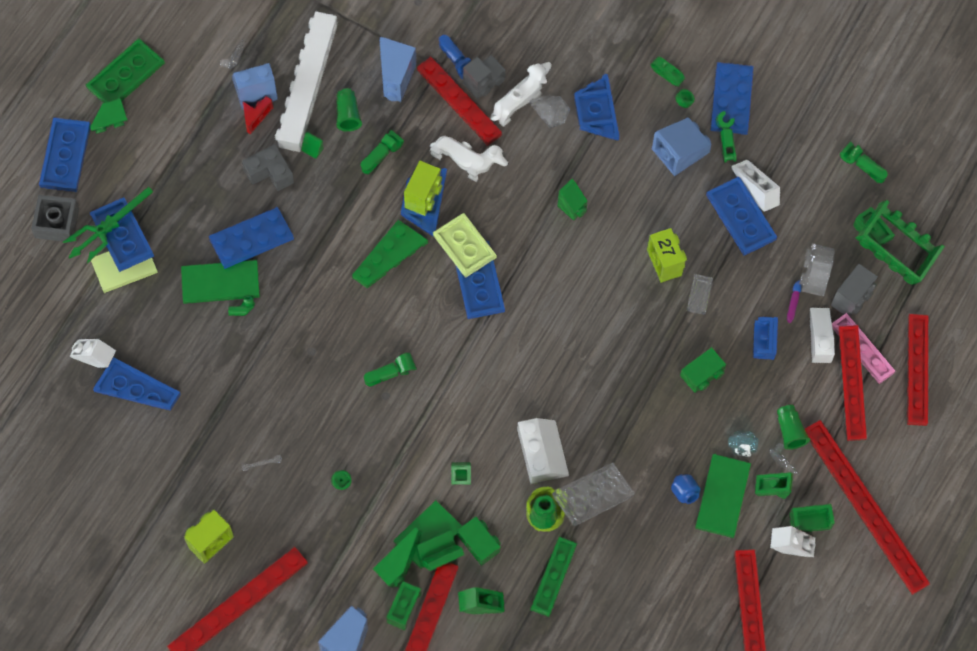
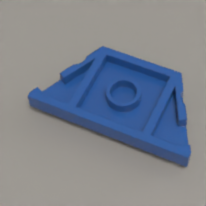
(596, 109)
(429, 222)

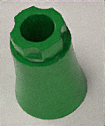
(347, 111)
(791, 428)
(543, 518)

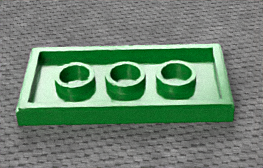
(125, 73)
(215, 283)
(723, 496)

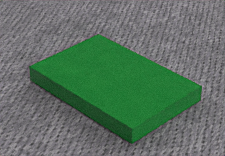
(430, 522)

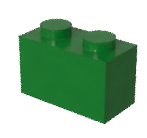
(703, 370)
(479, 540)

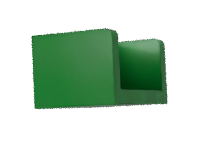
(812, 518)
(403, 605)

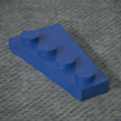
(133, 385)

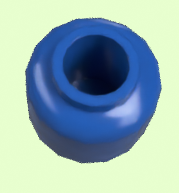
(685, 488)

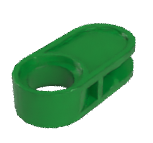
(667, 71)

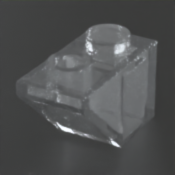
(551, 109)

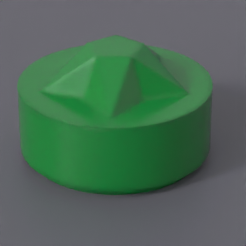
(685, 98)
(341, 480)

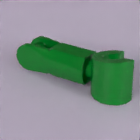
(726, 137)
(389, 142)
(852, 154)
(403, 364)

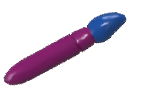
(794, 301)

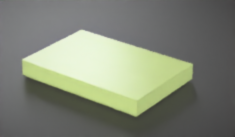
(464, 245)
(112, 279)

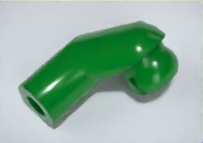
(242, 310)

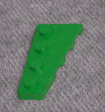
(389, 253)

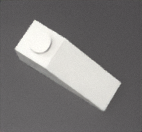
(761, 187)
(821, 335)

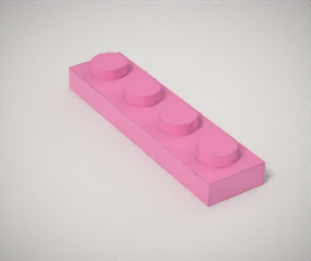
(870, 356)

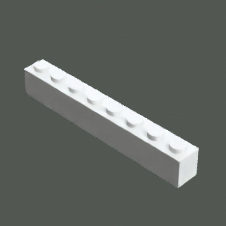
(307, 81)

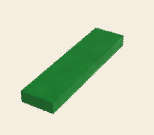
(554, 576)

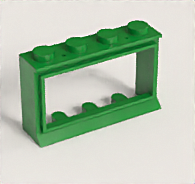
(909, 230)

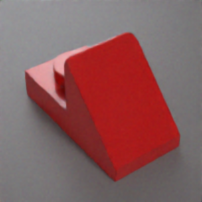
(255, 116)

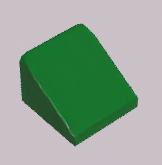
(312, 145)
(461, 473)

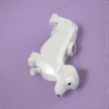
(521, 93)
(466, 158)

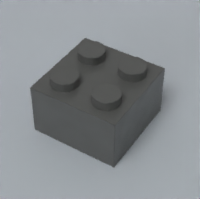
(55, 218)
(854, 291)

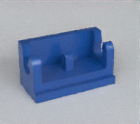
(765, 338)

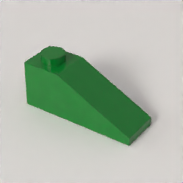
(397, 562)

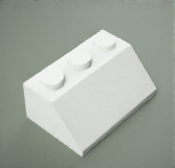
(542, 450)

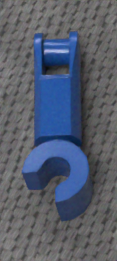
(454, 54)

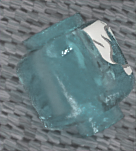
(743, 443)

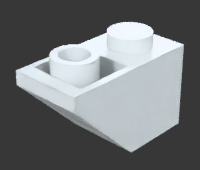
(92, 352)
(792, 541)

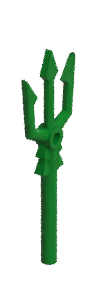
(105, 227)

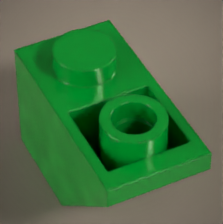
(109, 115)

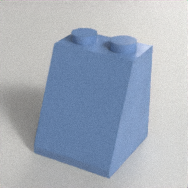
(397, 67)
(255, 84)
(680, 145)
(346, 633)

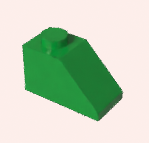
(572, 200)
(481, 601)

